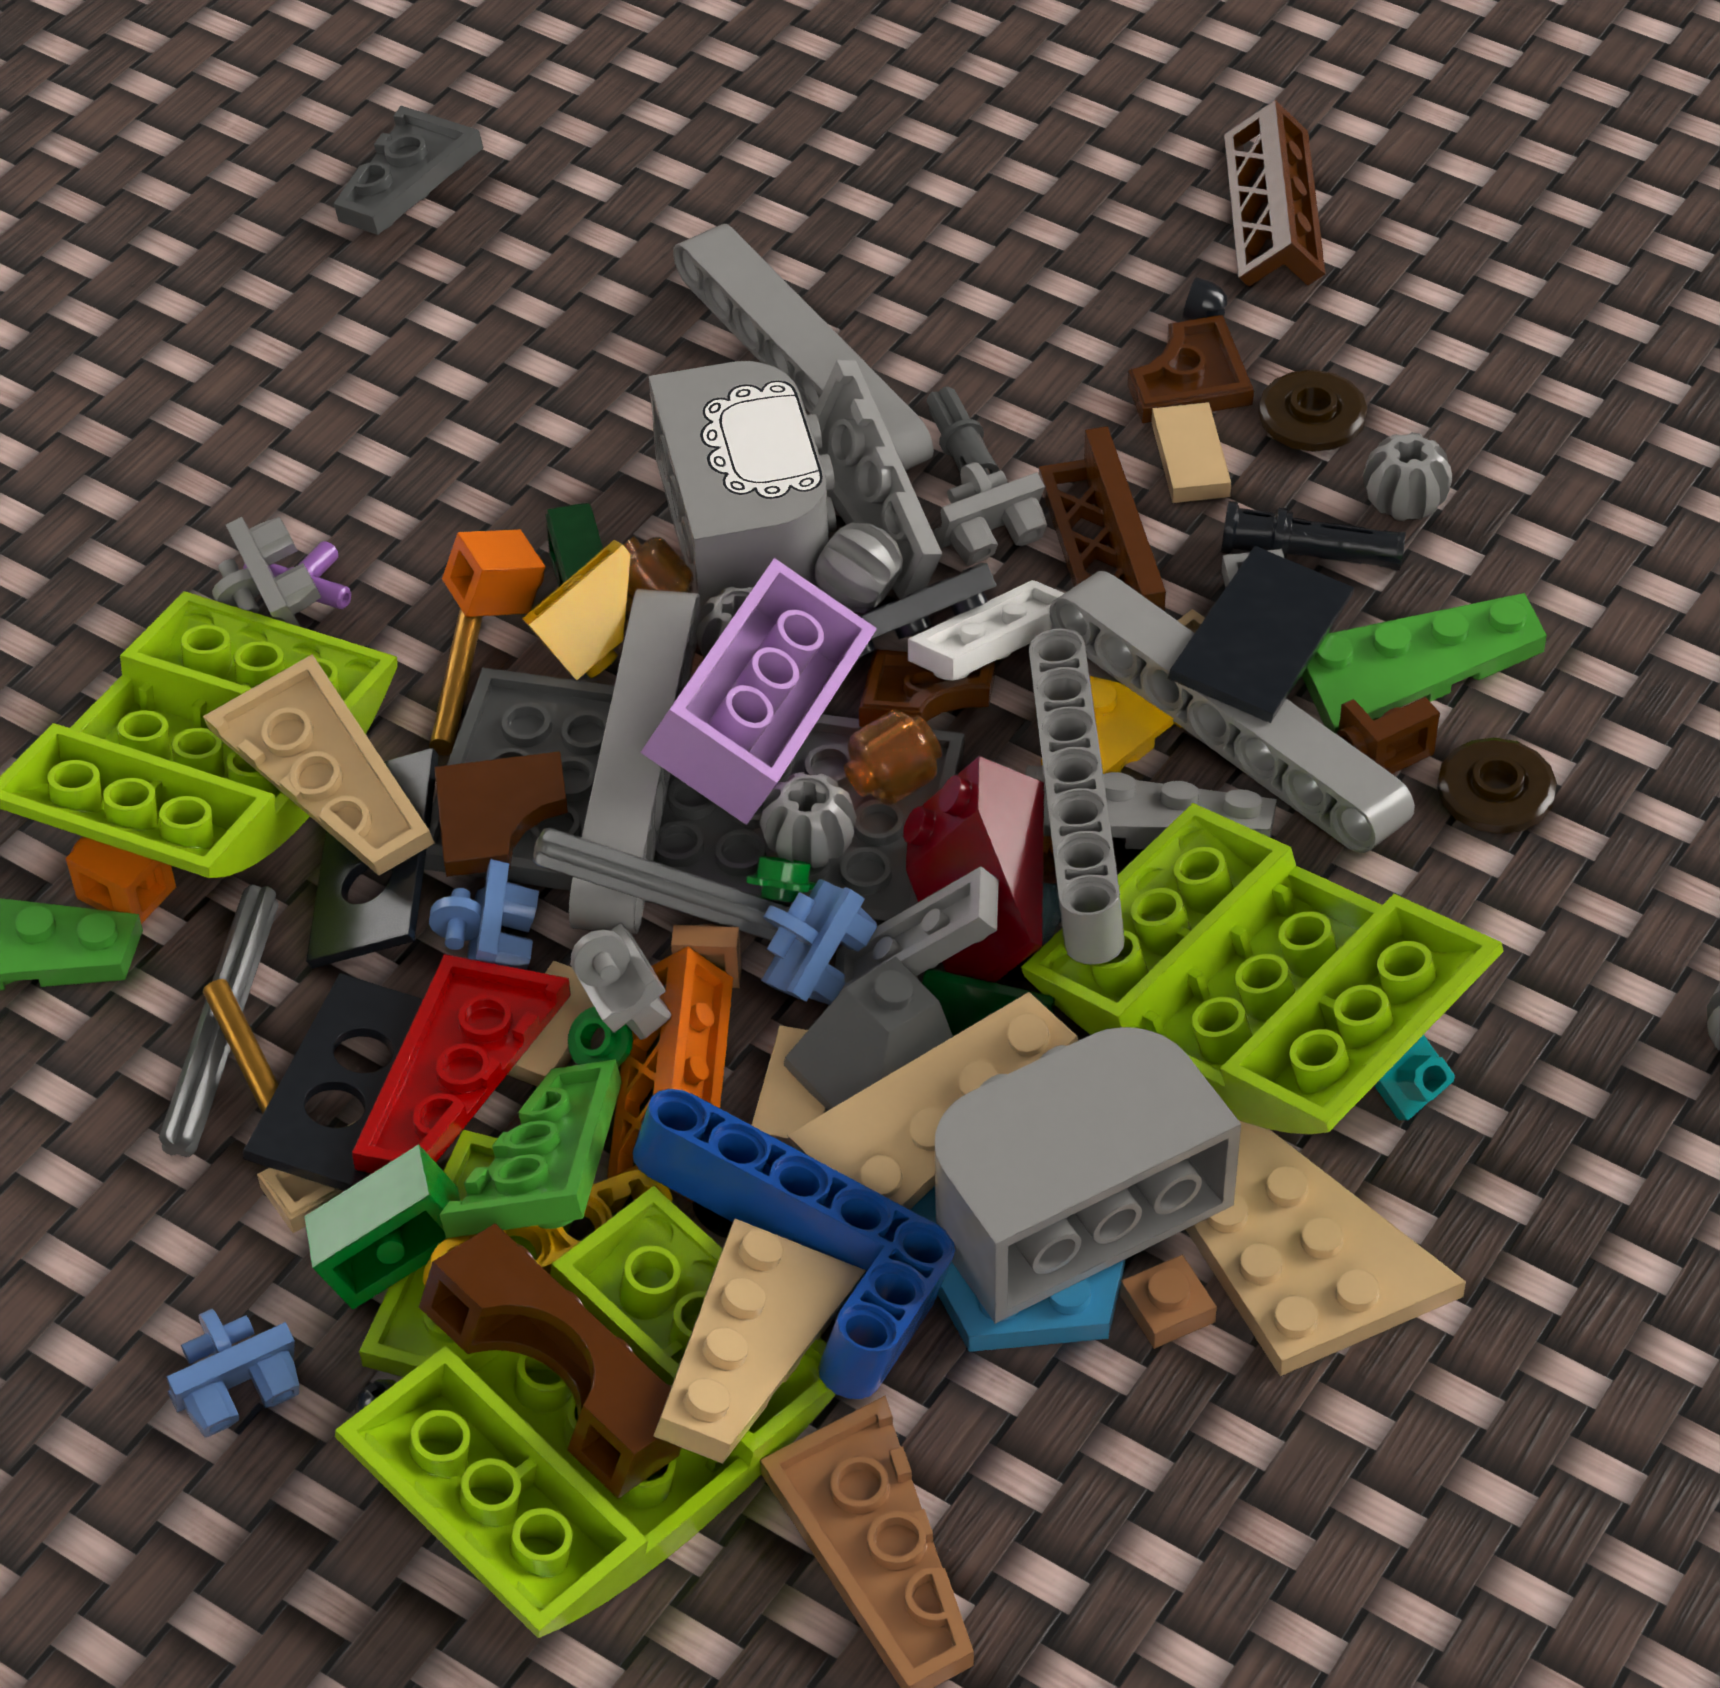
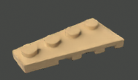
(322, 760)
(890, 1127)
(750, 1336)

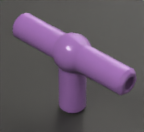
(317, 563)

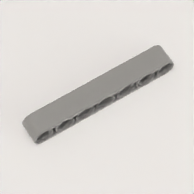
(786, 330)
(1289, 757)
(627, 785)
(1076, 798)

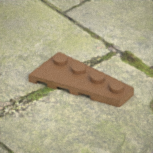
(866, 1527)

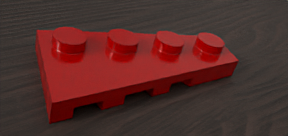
(455, 1055)

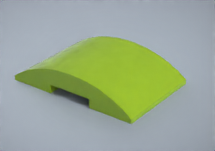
(150, 770)
(1266, 972)
(486, 1434)

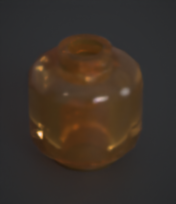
(656, 567)
(892, 757)

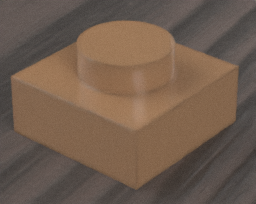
(714, 943)
(1168, 1301)

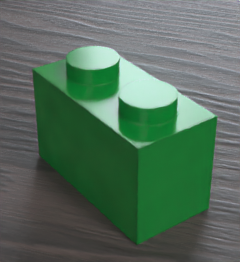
(380, 1227)

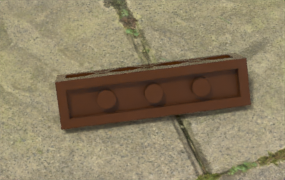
(1288, 189)
(1113, 511)

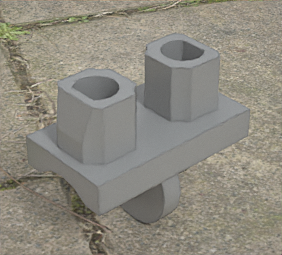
(986, 504)
(259, 549)
(620, 981)

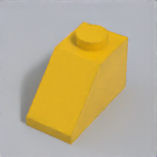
(586, 614)

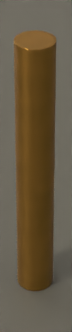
(455, 684)
(241, 1041)

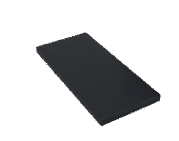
(1261, 634)

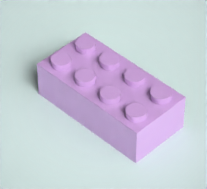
(759, 691)

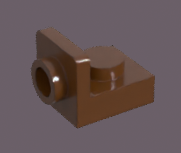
(1395, 738)

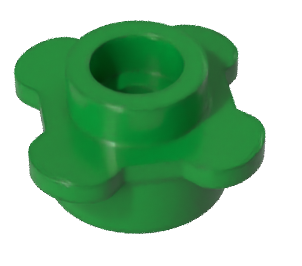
(782, 878)

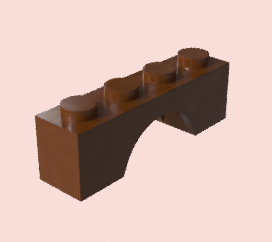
(501, 1299)

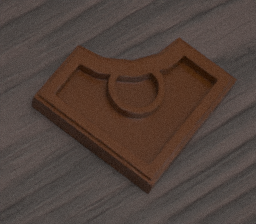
(1194, 368)
(911, 689)
(493, 804)

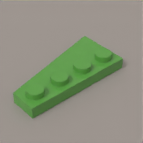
(1420, 656)
(65, 943)
(548, 1161)

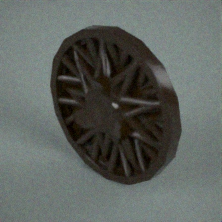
(1312, 410)
(1496, 785)

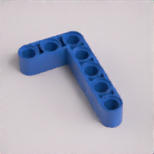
(792, 1195)

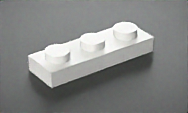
(984, 632)

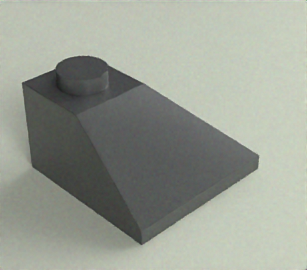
(868, 1034)

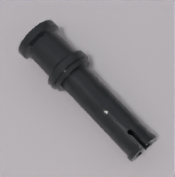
(1310, 538)

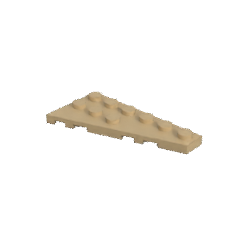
(1313, 1259)

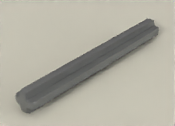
(654, 882)
(209, 1047)

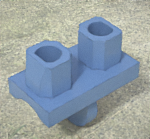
(480, 920)
(810, 937)
(205, 1384)

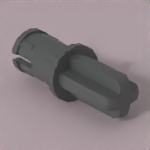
(959, 434)

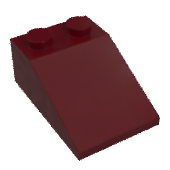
(994, 822)

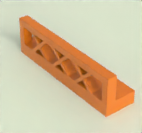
(688, 1051)

